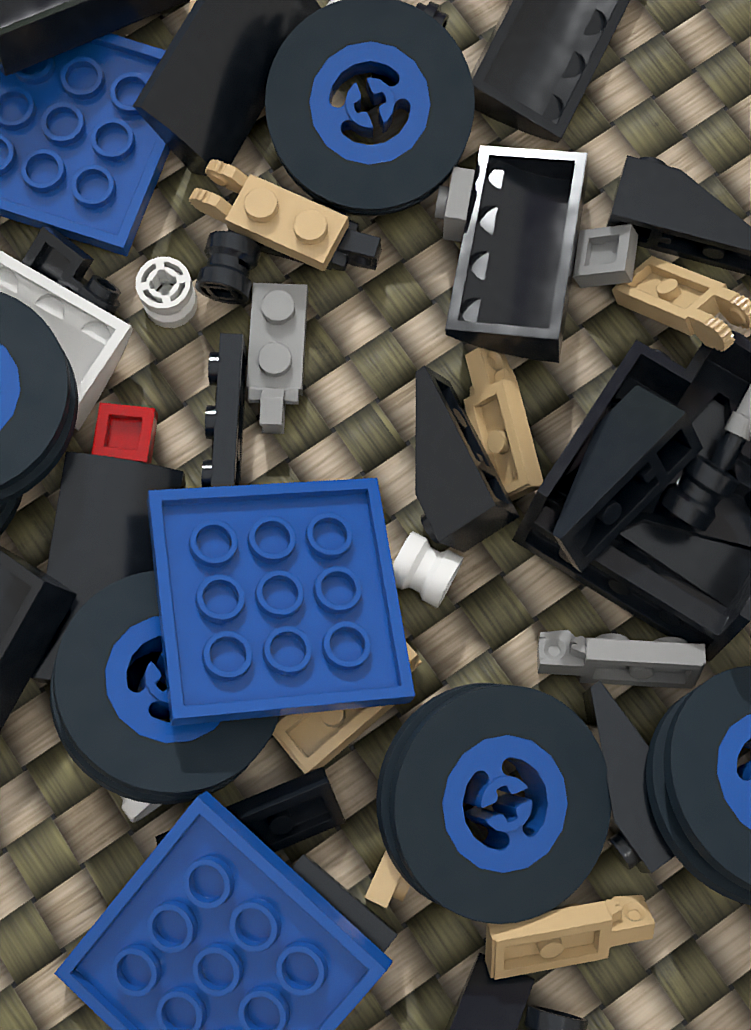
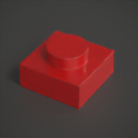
(125, 432)

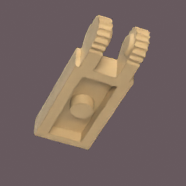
(273, 215)
(685, 301)

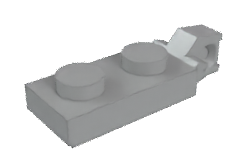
(276, 350)
(621, 661)

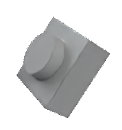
(454, 203)
(605, 256)

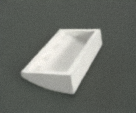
(85, 332)

